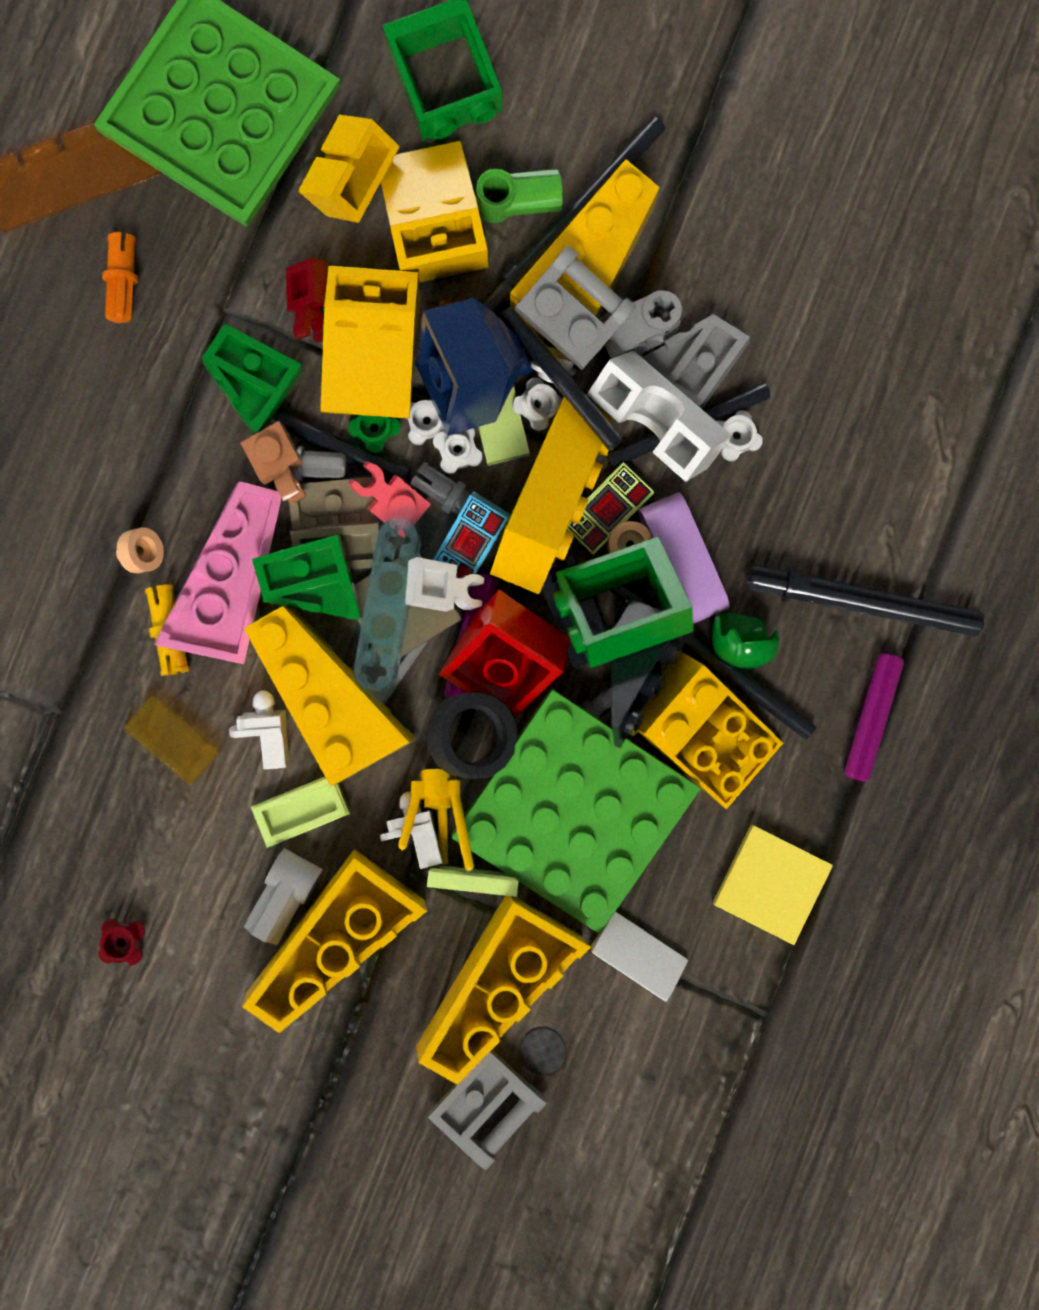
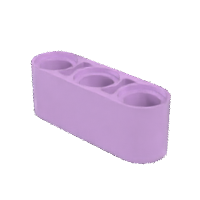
(681, 539)

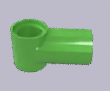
(524, 193)

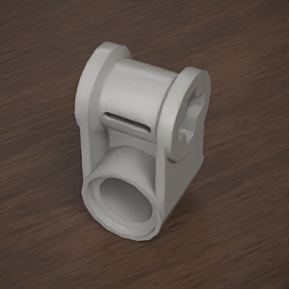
(641, 329)

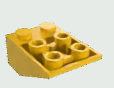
(434, 213)
(369, 341)
(707, 731)

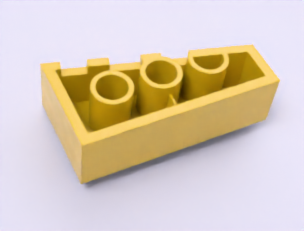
(600, 234)
(550, 501)
(333, 712)
(342, 928)
(503, 976)

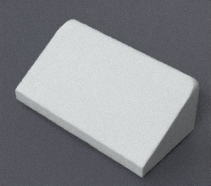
(639, 956)

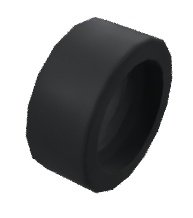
(503, 730)

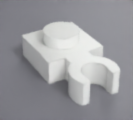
(435, 586)

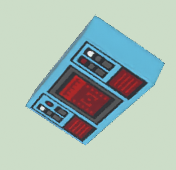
(472, 535)

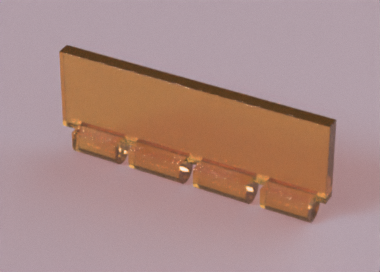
(65, 179)

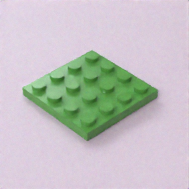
(218, 105)
(576, 811)

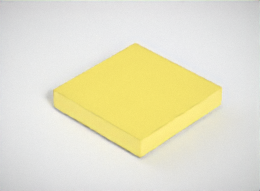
(772, 884)

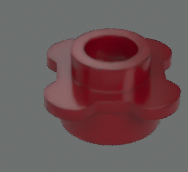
(111, 951)

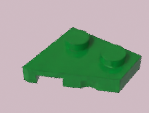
(250, 375)
(310, 578)

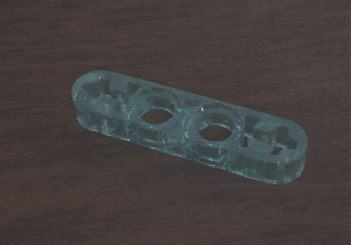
(381, 604)

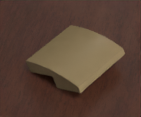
(337, 510)
(421, 624)

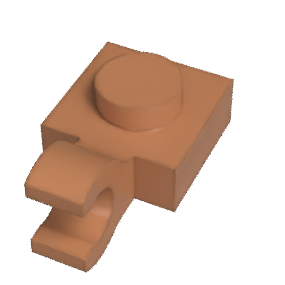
(273, 458)

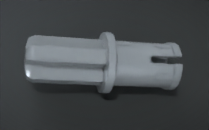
(320, 465)

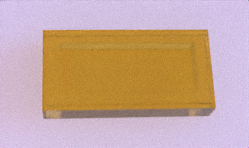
(172, 740)

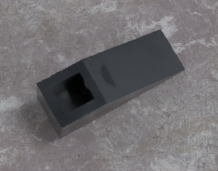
(638, 676)

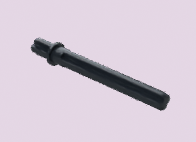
(864, 600)

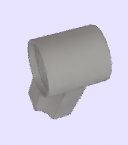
(288, 886)

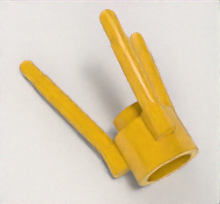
(438, 792)

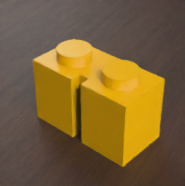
(352, 170)

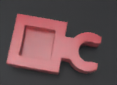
(391, 499)

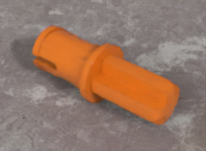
(120, 278)

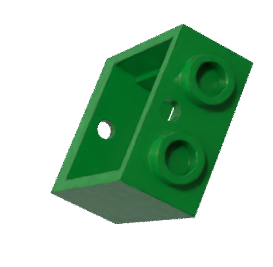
(430, 29)
(611, 572)

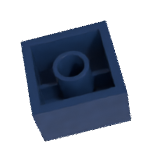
(468, 363)

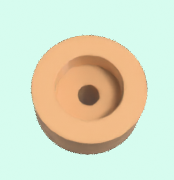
(627, 532)
(140, 550)

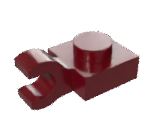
(305, 295)

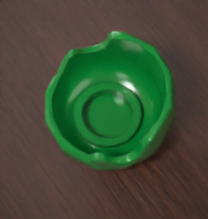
(743, 640)

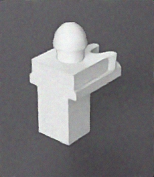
(269, 726)
(423, 834)

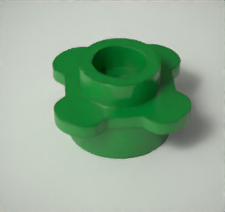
(374, 440)

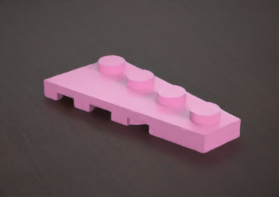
(223, 584)

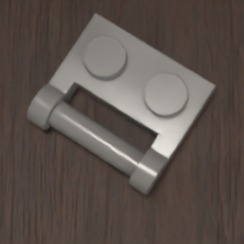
(564, 318)
(476, 1099)

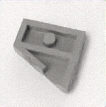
(699, 358)

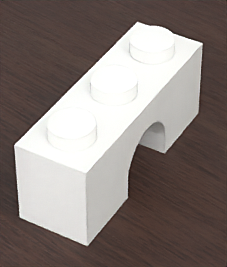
(638, 392)

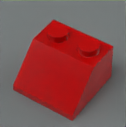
(507, 654)

